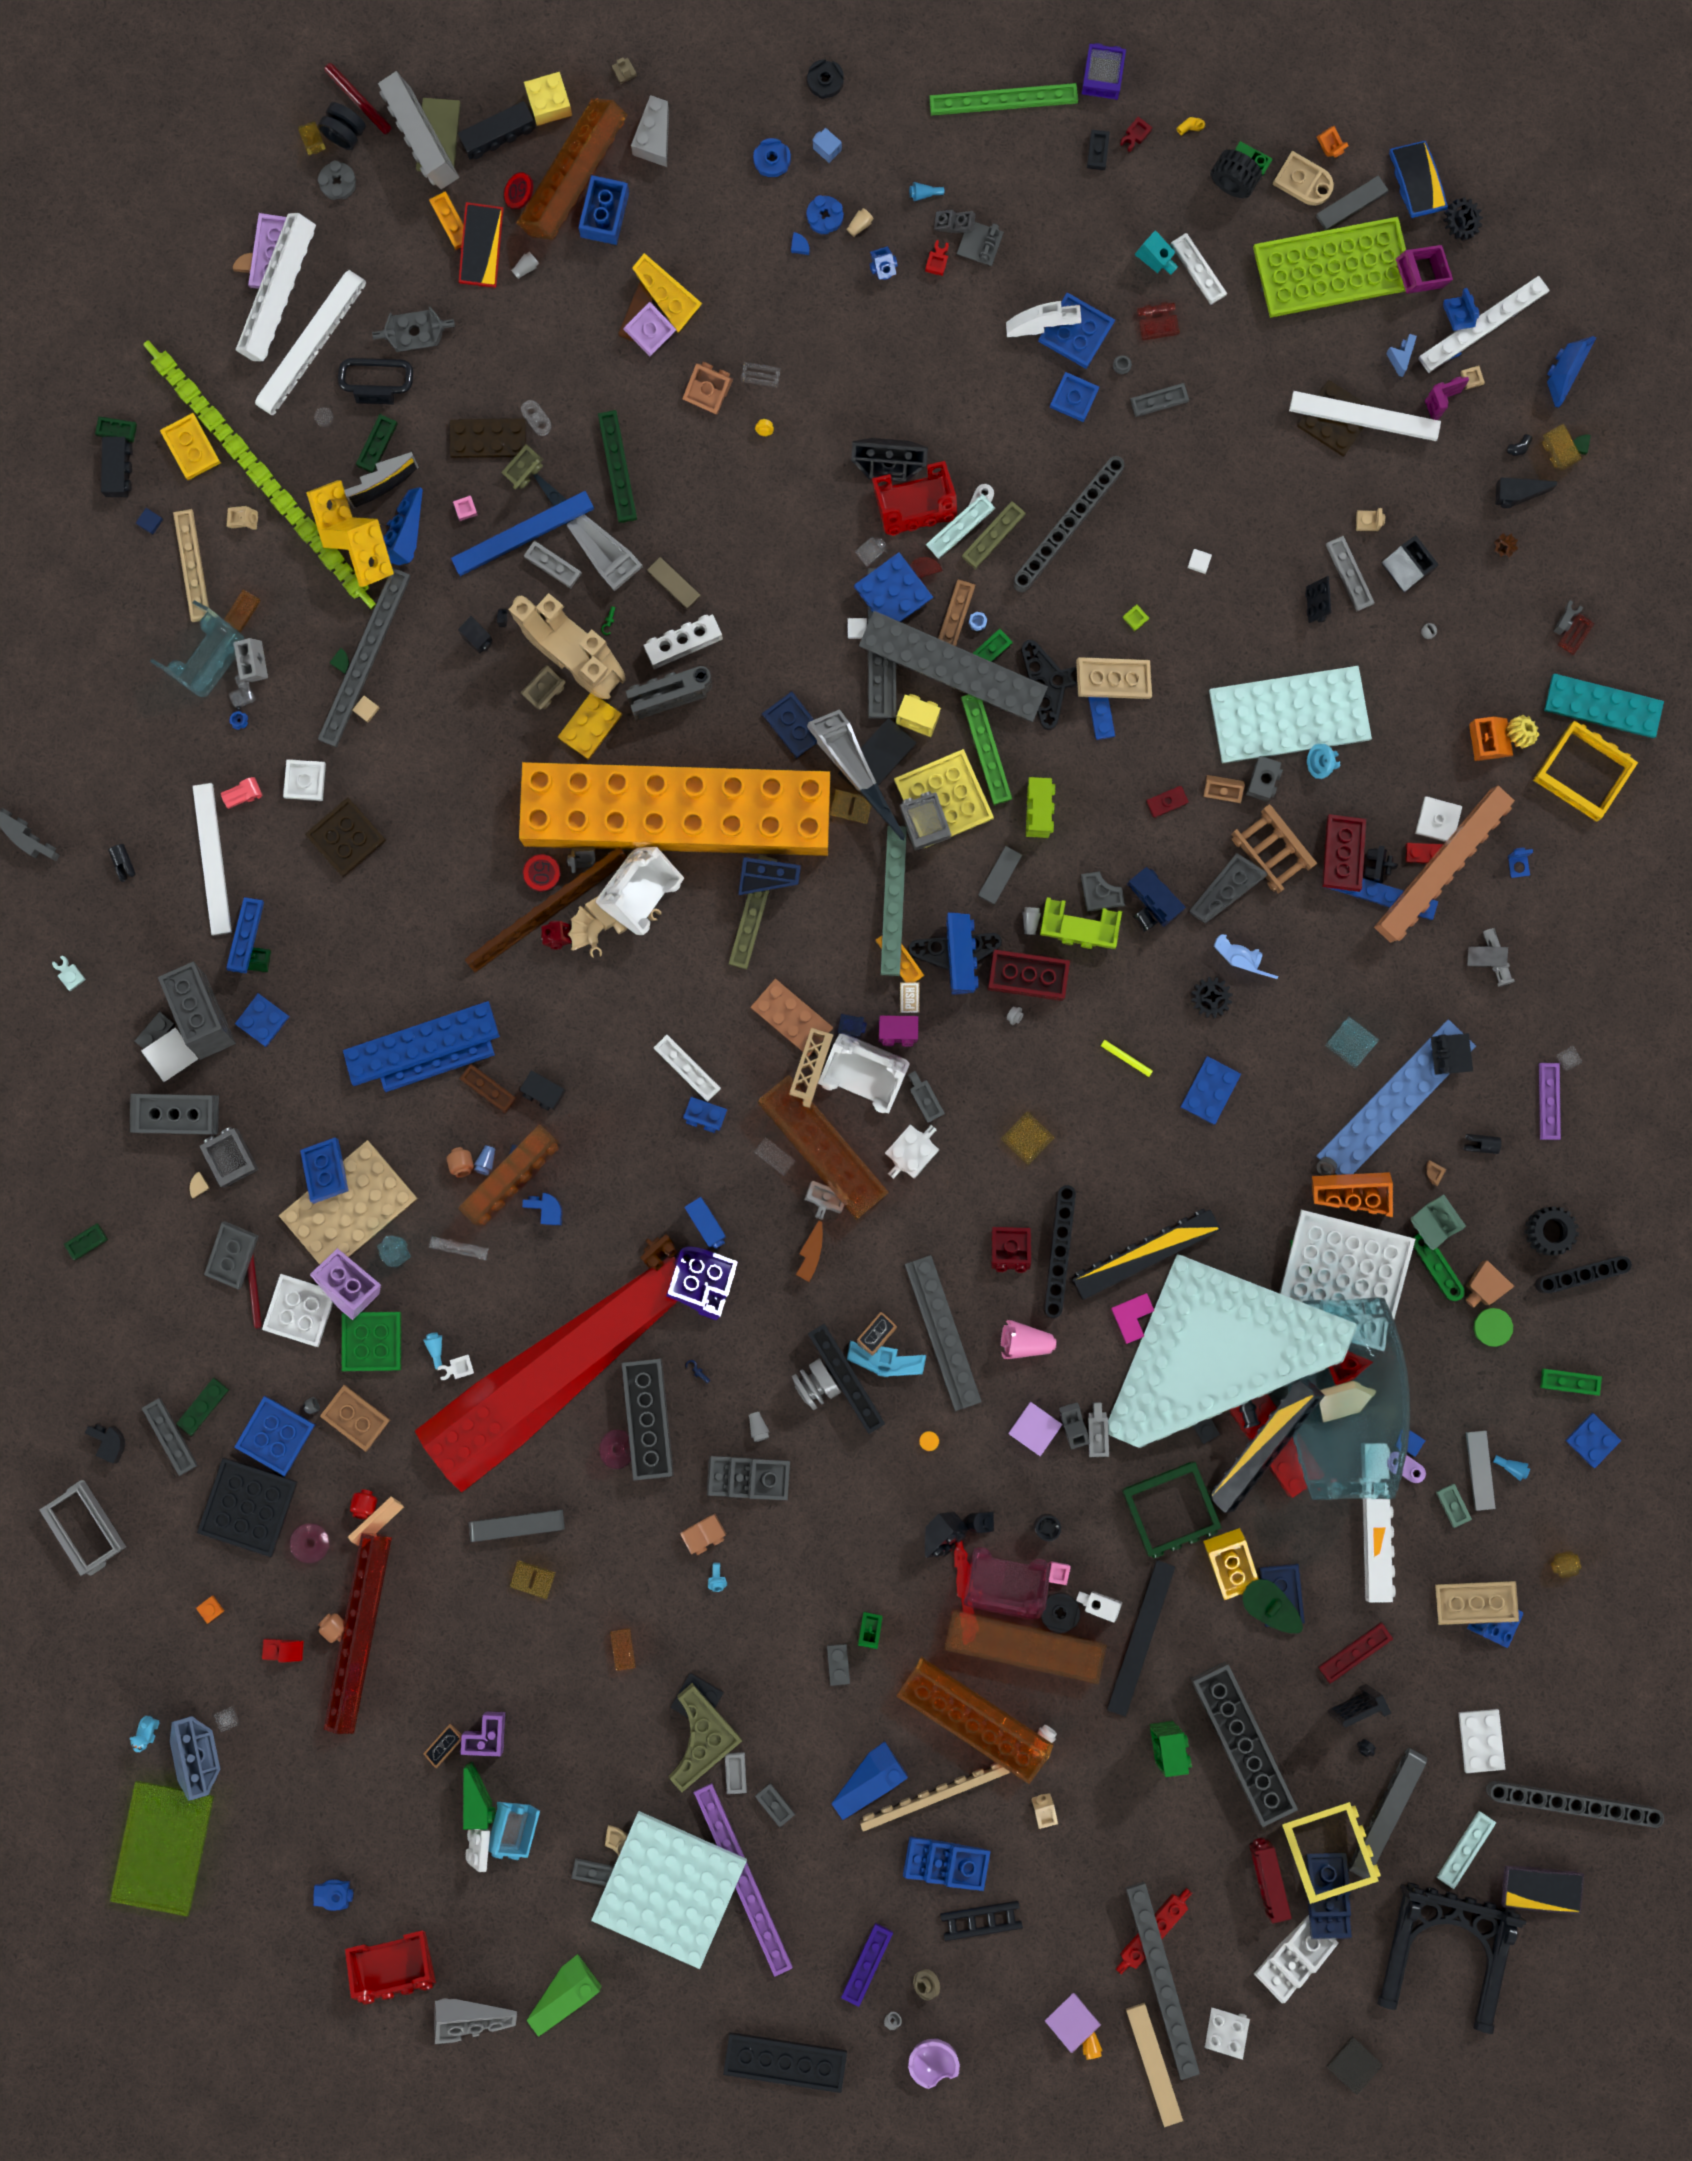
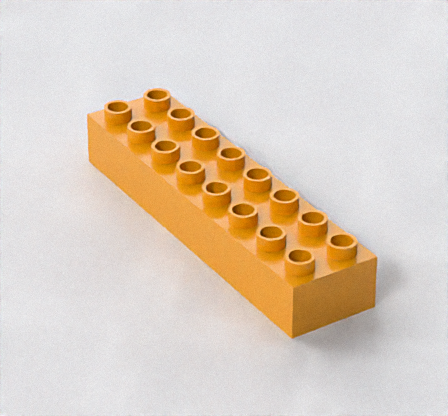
(675, 808)

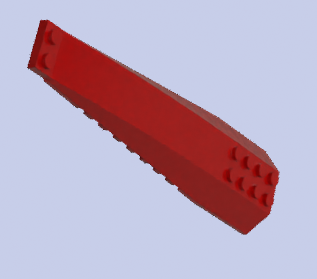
(531, 1388)

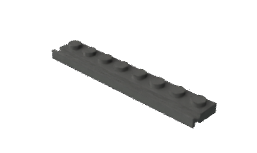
(881, 683)
(943, 1333)

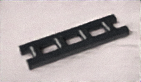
(990, 1929)

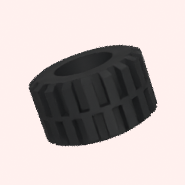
(1236, 173)
(1566, 1225)

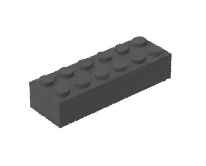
(647, 1419)

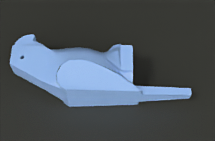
(1240, 956)

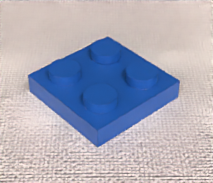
(1074, 397)
(262, 1020)
(1593, 1440)

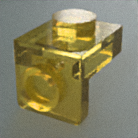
(311, 138)

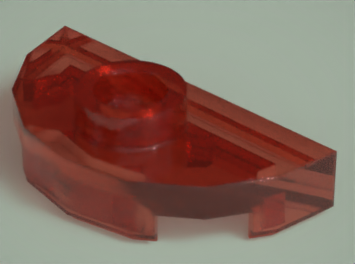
(925, 566)

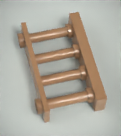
(1292, 846)

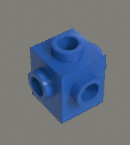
(883, 263)

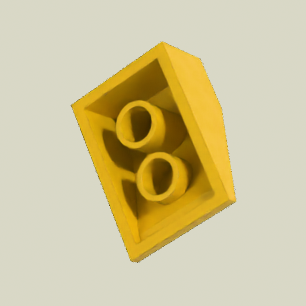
(1231, 1562)

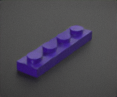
(867, 1964)

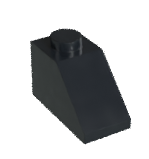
(475, 635)

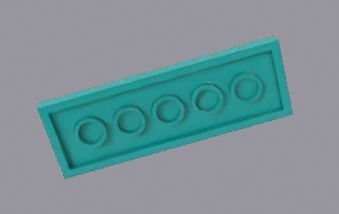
(1604, 706)

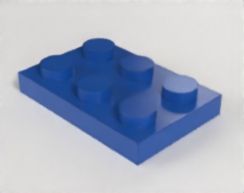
(1210, 1090)
(324, 1170)

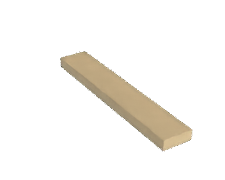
(191, 562)
(1154, 2064)

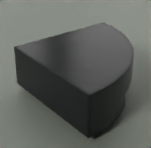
(502, 617)

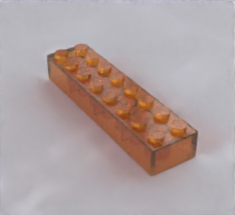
(572, 169)
(823, 1148)
(1025, 1646)
(975, 1720)

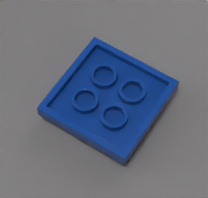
(1080, 340)
(893, 589)
(275, 1435)

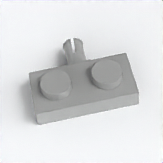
(823, 1198)

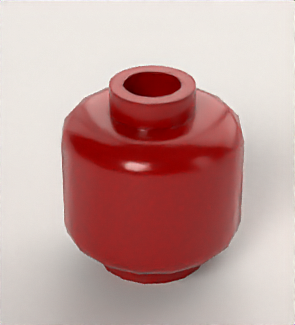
(363, 1504)

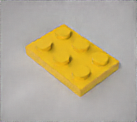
(190, 446)
(589, 726)

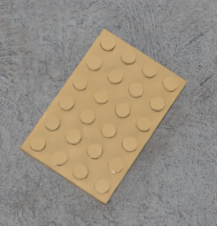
(355, 1216)

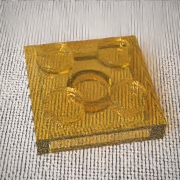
(1027, 1138)

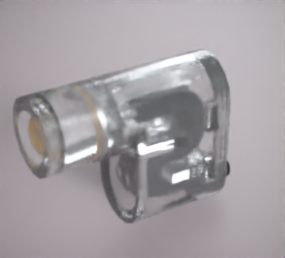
(243, 695)

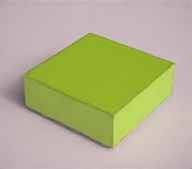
(1135, 617)

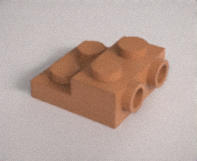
(707, 387)

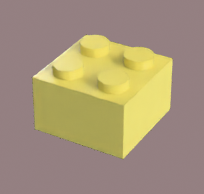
(548, 98)
(918, 715)

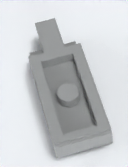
(1098, 1432)

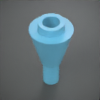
(434, 1345)

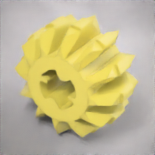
(1522, 731)

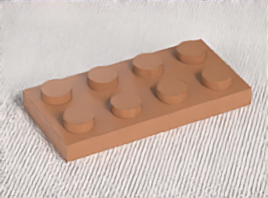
(789, 1015)

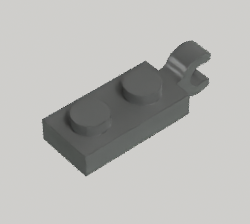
(925, 1098)

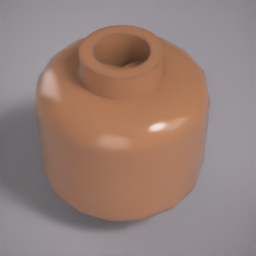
(460, 1162)
(331, 1627)

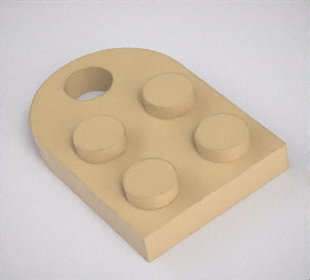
(1302, 179)

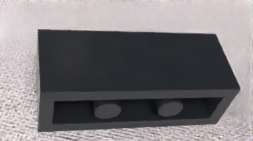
(116, 467)

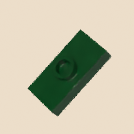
(115, 428)
(85, 1241)

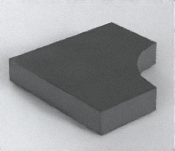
(1099, 893)

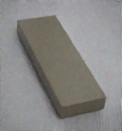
(673, 583)

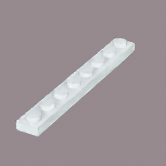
(1485, 324)

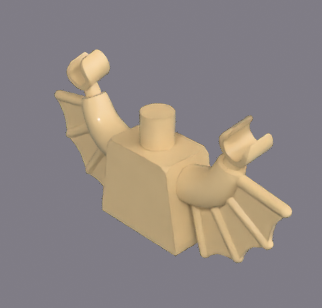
(590, 922)

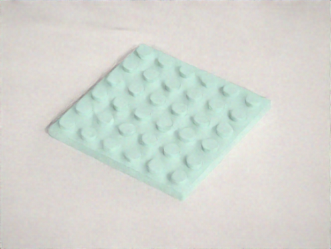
(669, 1889)

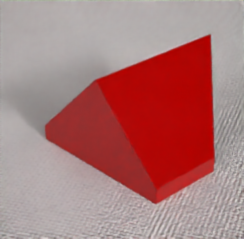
(1349, 1368)

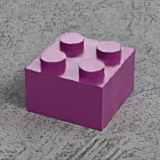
(898, 1030)

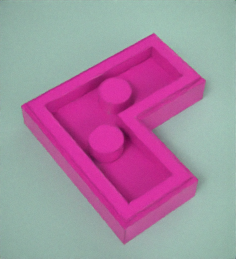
(1127, 1314)

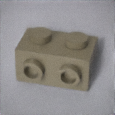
(543, 688)

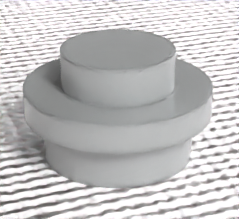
(1015, 1015)

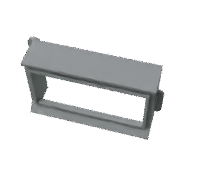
(100, 1518)

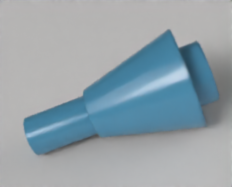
(921, 191)
(1516, 1468)

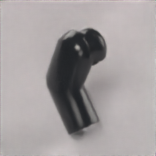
(1520, 448)

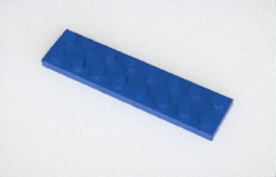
(421, 1043)

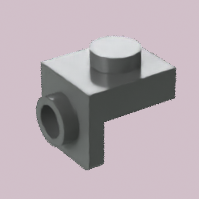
(581, 857)

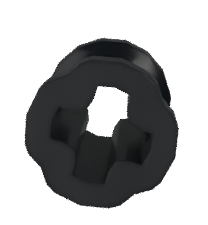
(1145, 919)

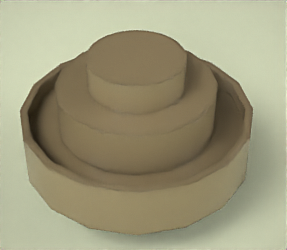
(926, 1984)

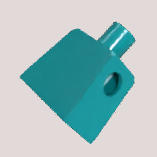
(1157, 254)

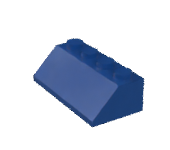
(961, 954)

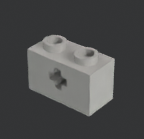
(250, 660)

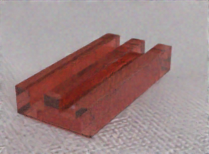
(1567, 647)

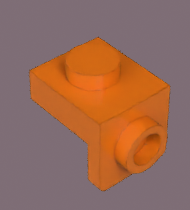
(1331, 142)

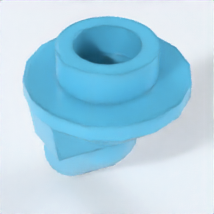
(716, 1583)

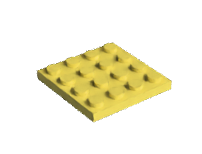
(956, 790)

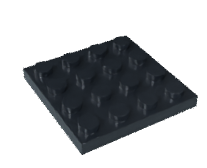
(247, 1507)

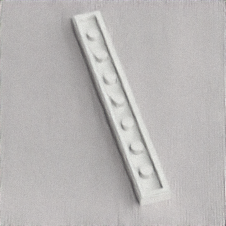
(1365, 416)
(212, 859)

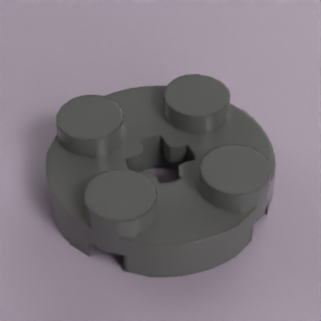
(336, 170)

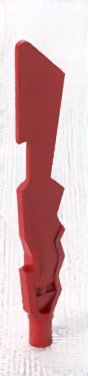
(963, 1567)

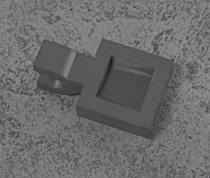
(1565, 621)

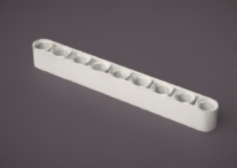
(309, 342)

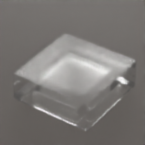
(1569, 1058)

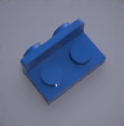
(1461, 311)
(704, 1114)

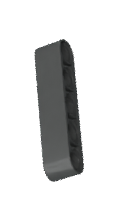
(516, 1525)

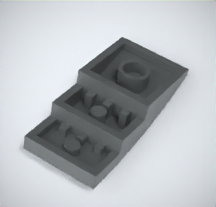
(748, 1478)

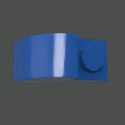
(551, 1208)

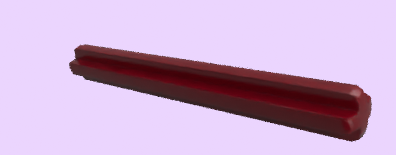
(357, 98)

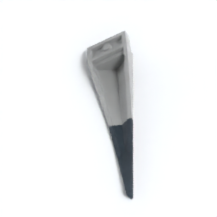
(607, 555)
(840, 744)

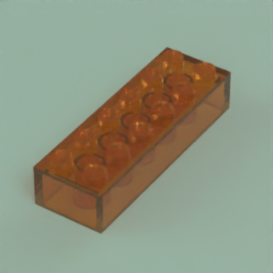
(509, 1175)

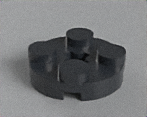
(825, 68)
(1066, 1622)

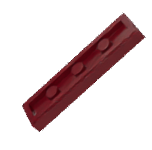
(1355, 1653)

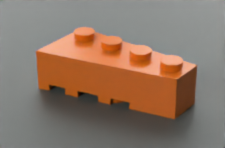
(1355, 1191)

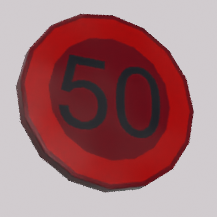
(518, 190)
(541, 872)

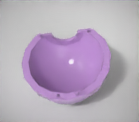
(933, 2061)

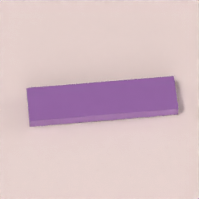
(1549, 1101)

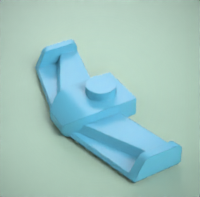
(885, 1361)

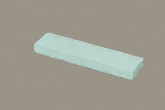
(960, 526)
(1466, 1849)

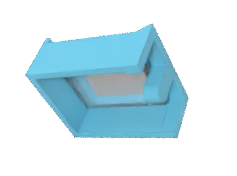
(513, 1830)

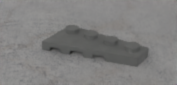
(1229, 885)

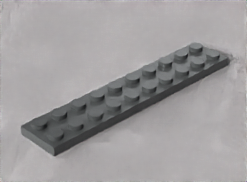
(953, 666)

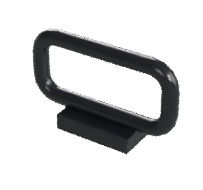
(371, 393)

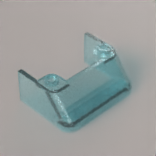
(209, 659)

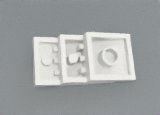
(1294, 1961)

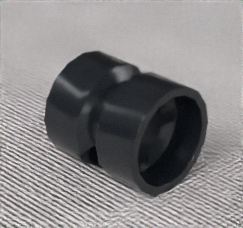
(1047, 1527)

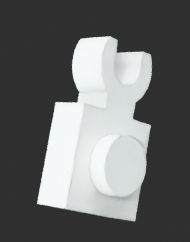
(459, 1367)

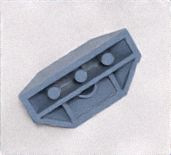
(194, 1757)

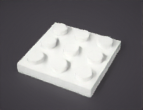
(298, 1311)

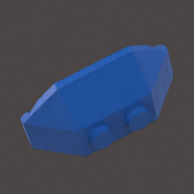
(1567, 367)

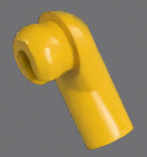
(1191, 123)

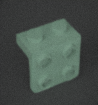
(1437, 1222)

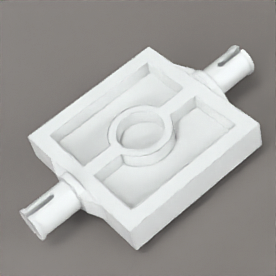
(912, 1151)

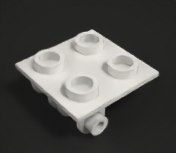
(1227, 2033)

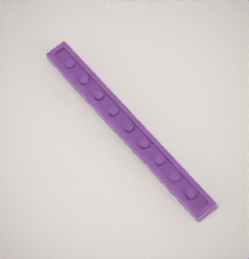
(746, 1885)

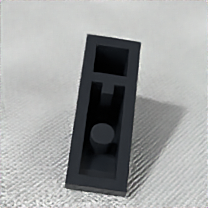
(1516, 491)

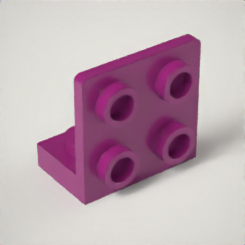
(1437, 399)

